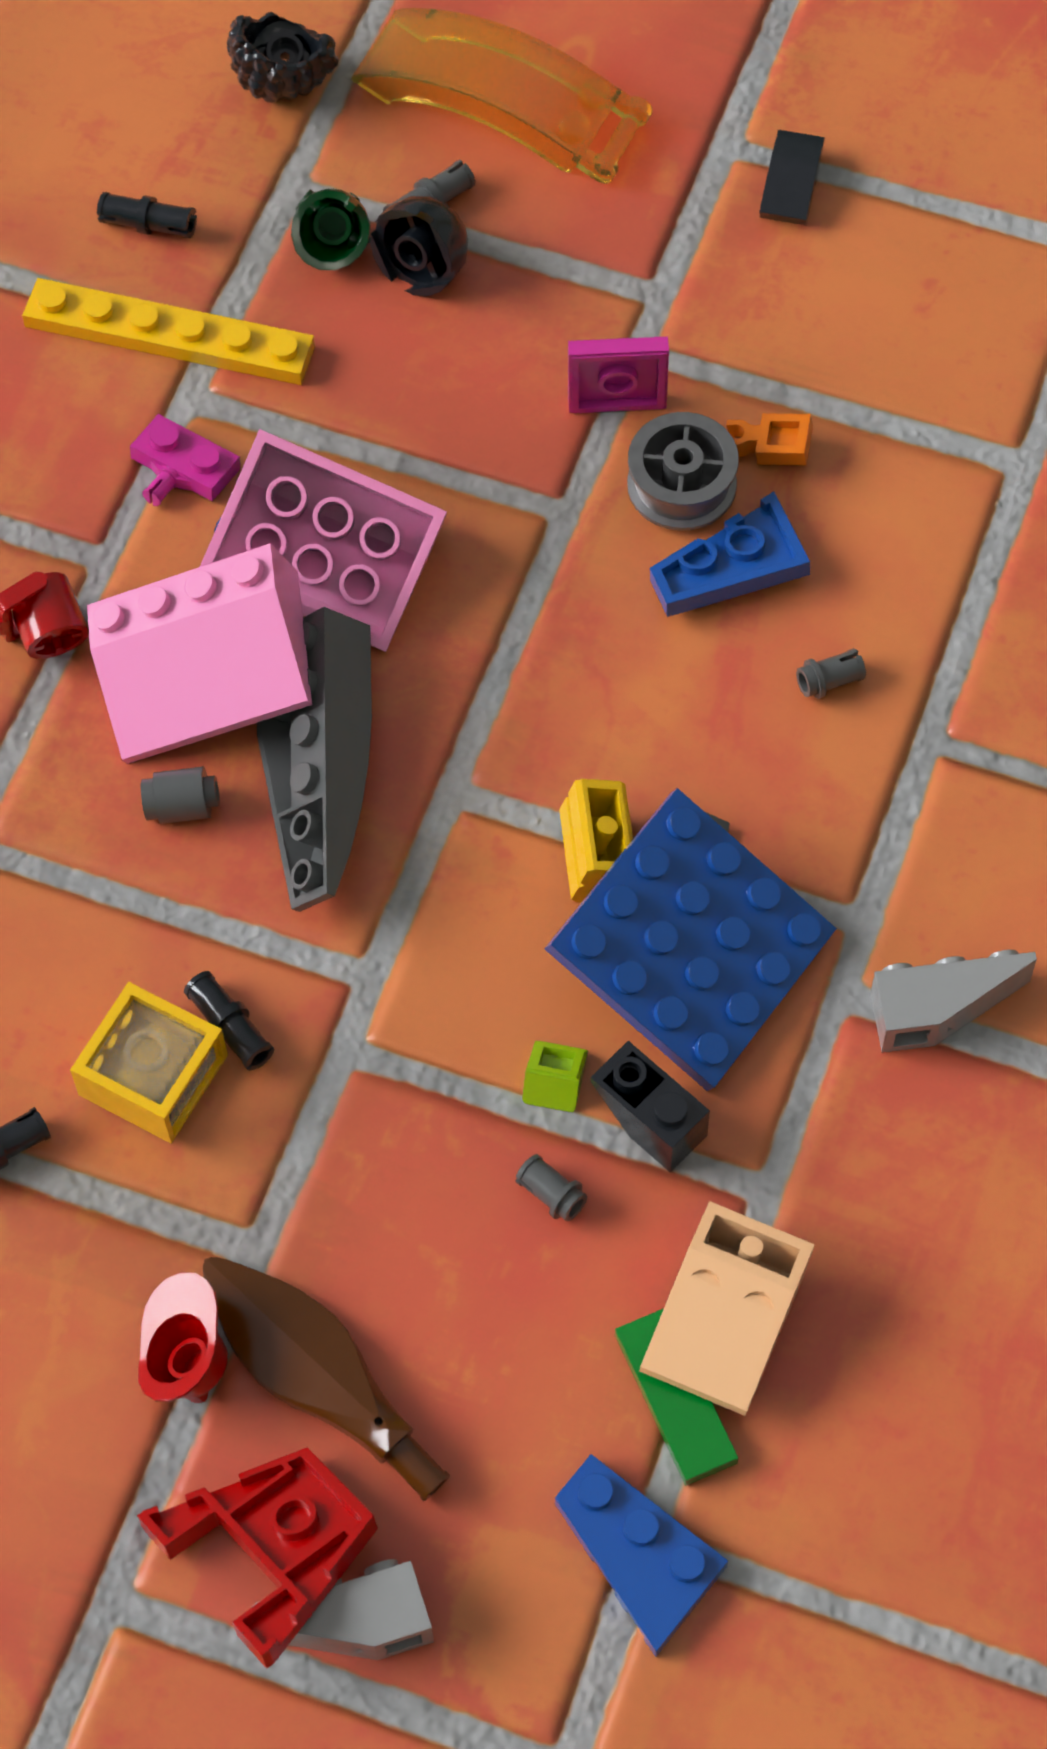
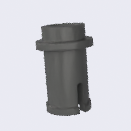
(827, 674)
(551, 1188)

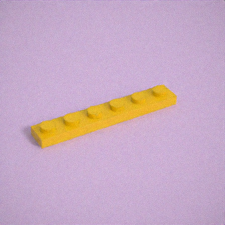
(169, 331)

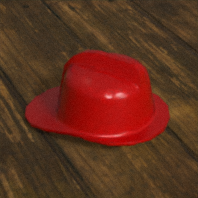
(181, 1341)

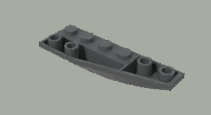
(320, 758)

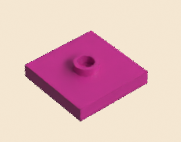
(618, 374)

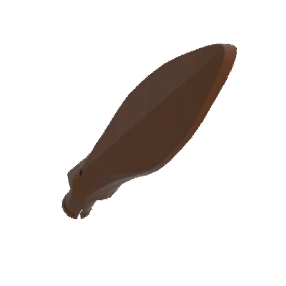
(314, 1365)

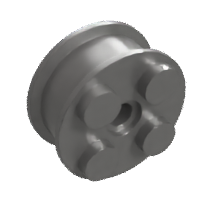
(682, 471)

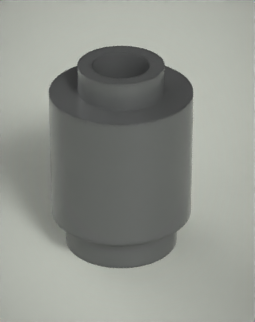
(179, 795)

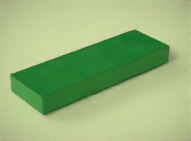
(684, 1420)

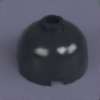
(420, 244)

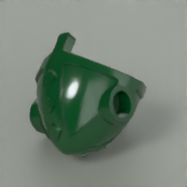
(330, 229)

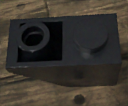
(651, 1106)

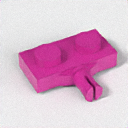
(182, 461)

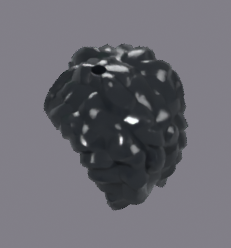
(259, 52)

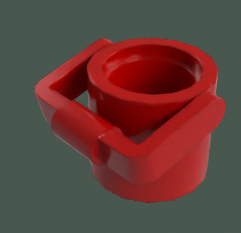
(43, 614)

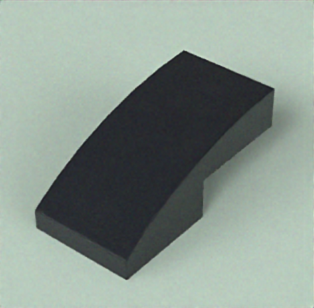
(791, 177)

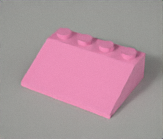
(342, 531)
(201, 652)

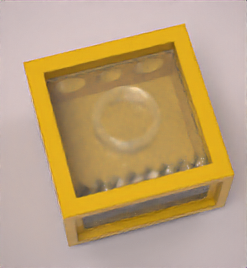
(149, 1062)

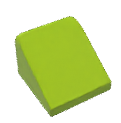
(554, 1076)

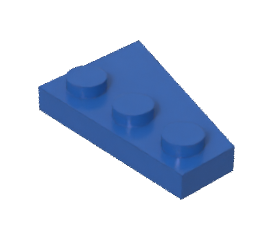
(738, 560)
(641, 1550)

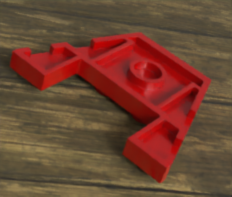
(291, 1523)

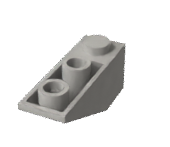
(934, 1001)
(370, 1615)

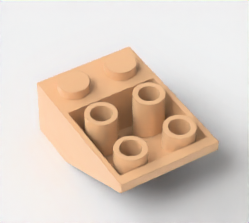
(727, 1308)

